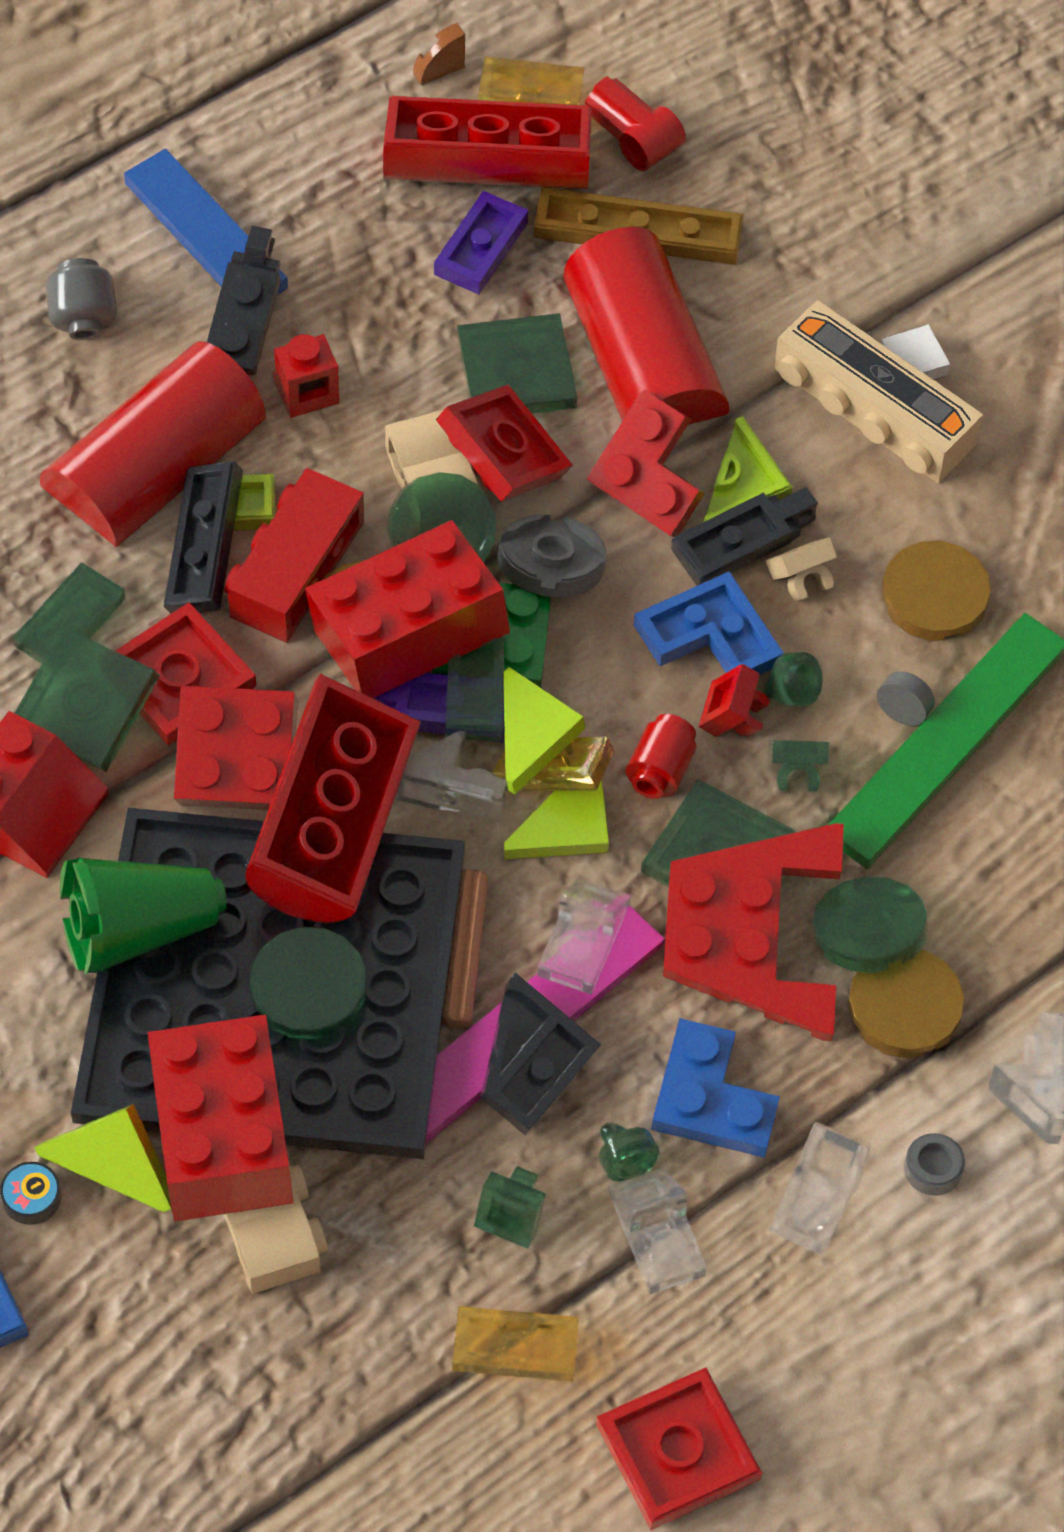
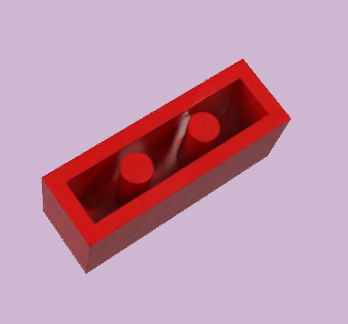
(294, 551)

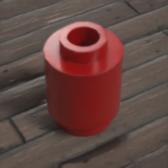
(662, 756)

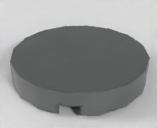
(551, 556)

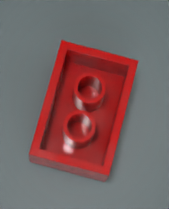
(408, 610)
(220, 1118)

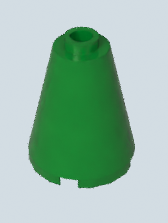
(133, 908)

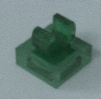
(798, 756)
(511, 1206)

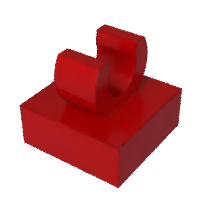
(730, 702)

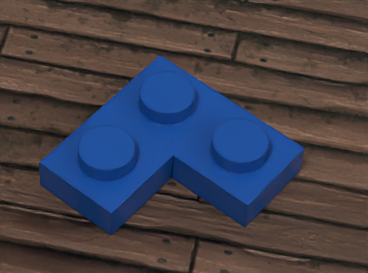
(711, 616)
(700, 1105)

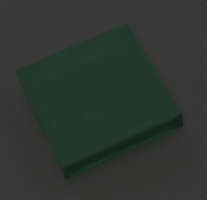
(521, 353)
(87, 697)
(707, 823)

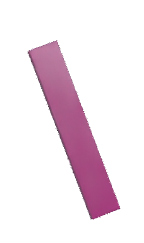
(465, 1061)

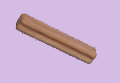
(465, 950)

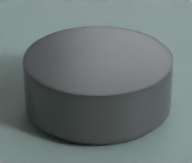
(905, 698)
(934, 1164)

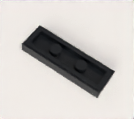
(204, 537)

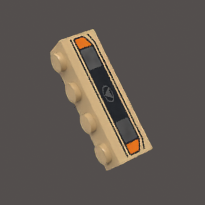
(877, 392)

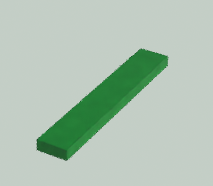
(947, 739)

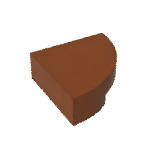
(443, 57)

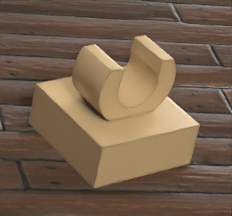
(801, 562)

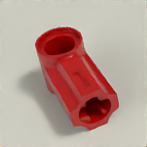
(641, 132)

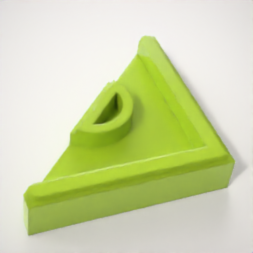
(745, 472)
(534, 729)
(562, 826)
(113, 1154)

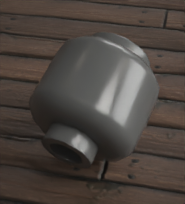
(81, 298)

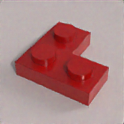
(634, 468)

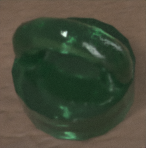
(795, 680)
(627, 1151)

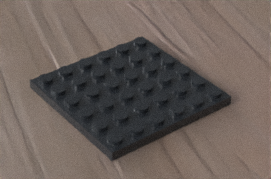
(341, 1092)

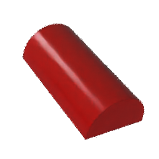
(487, 142)
(642, 324)
(146, 445)
(331, 804)

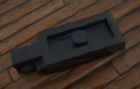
(247, 301)
(743, 534)

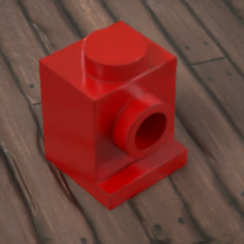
(302, 361)

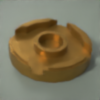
(935, 590)
(907, 1006)

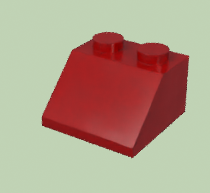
(43, 795)

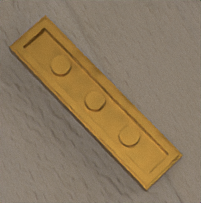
(681, 229)

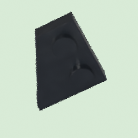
(532, 1055)

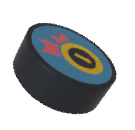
(30, 1193)

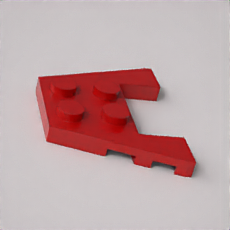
(727, 925)

